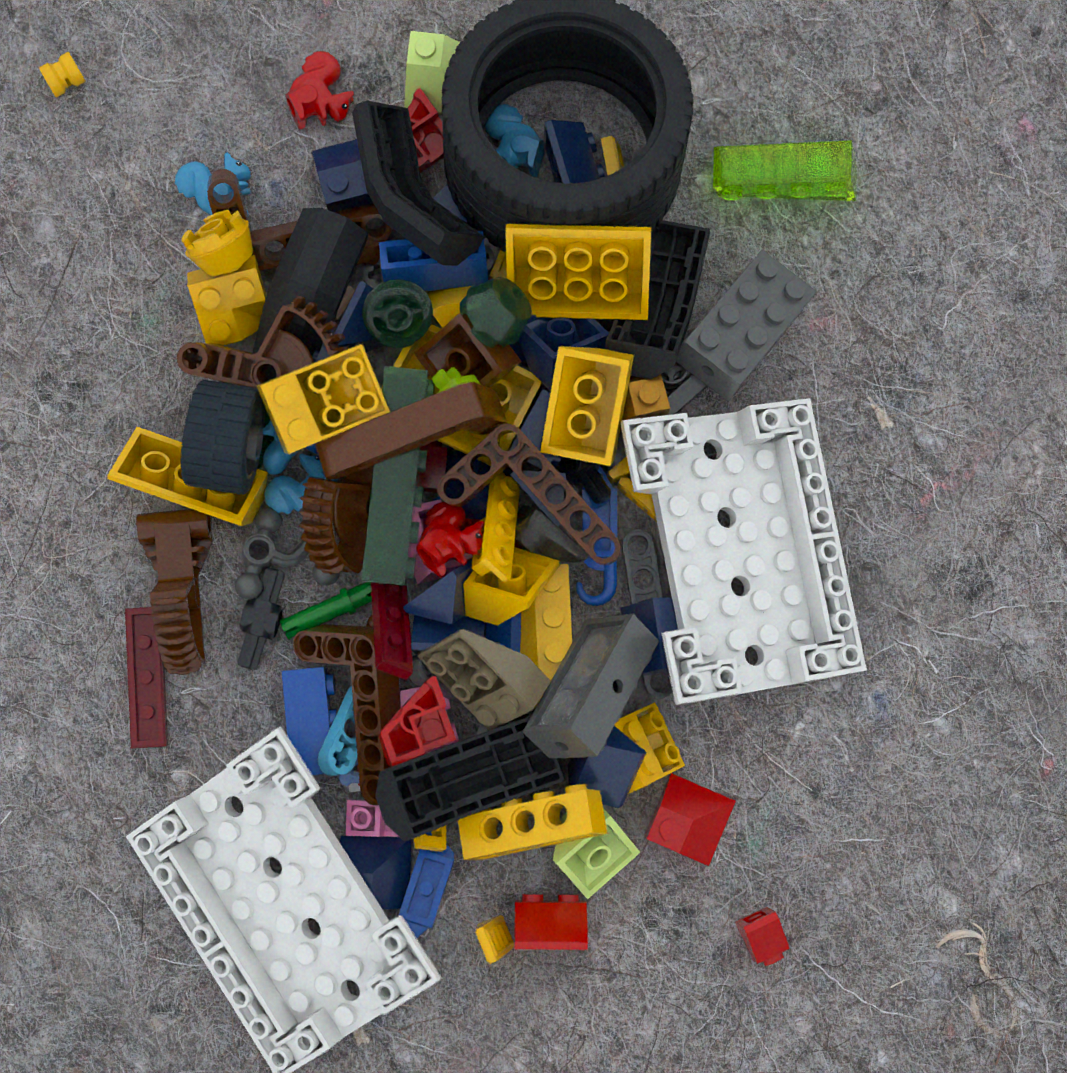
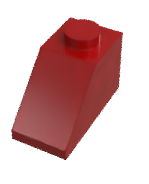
(763, 936)

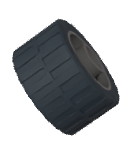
(222, 437)

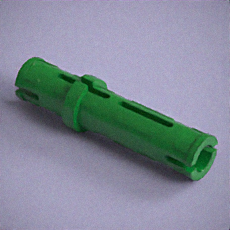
(327, 610)

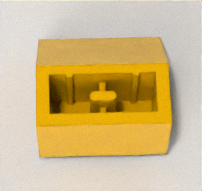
(650, 732)

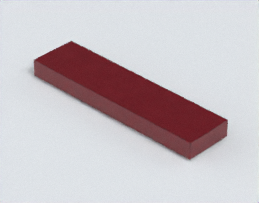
(391, 629)
(145, 681)

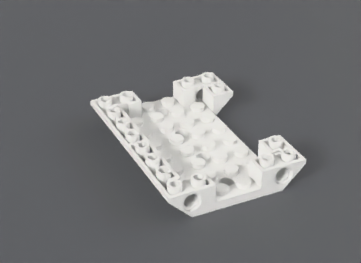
(777, 544)
(255, 921)

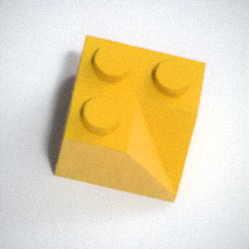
(229, 303)

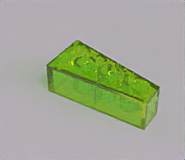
(786, 171)

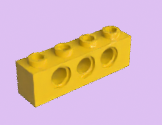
(583, 821)

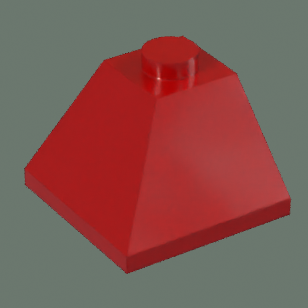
(689, 819)

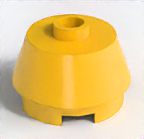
(220, 243)

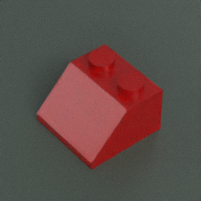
(551, 923)

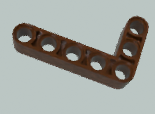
(281, 233)
(459, 408)
(538, 486)
(373, 691)

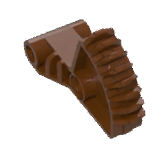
(278, 349)
(347, 507)
(177, 548)

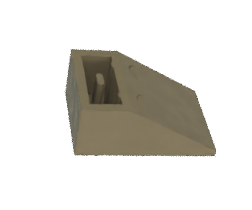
(486, 677)

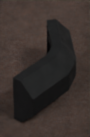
(397, 187)
(313, 266)
(674, 279)
(463, 780)

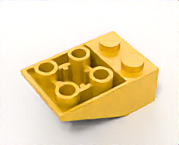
(323, 399)

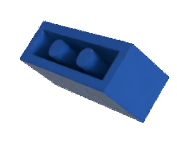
(407, 262)
(309, 712)

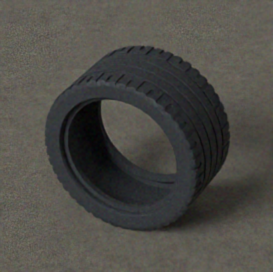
(580, 43)

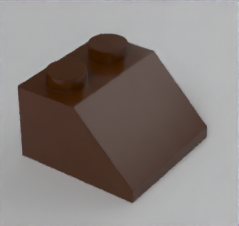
(460, 349)

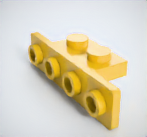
(499, 529)

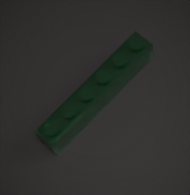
(396, 490)

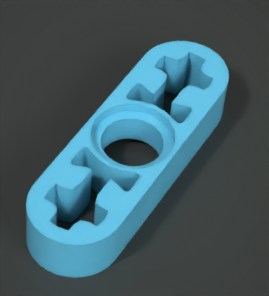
(337, 739)

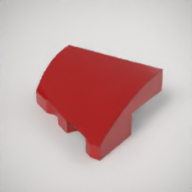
(426, 130)
(417, 726)

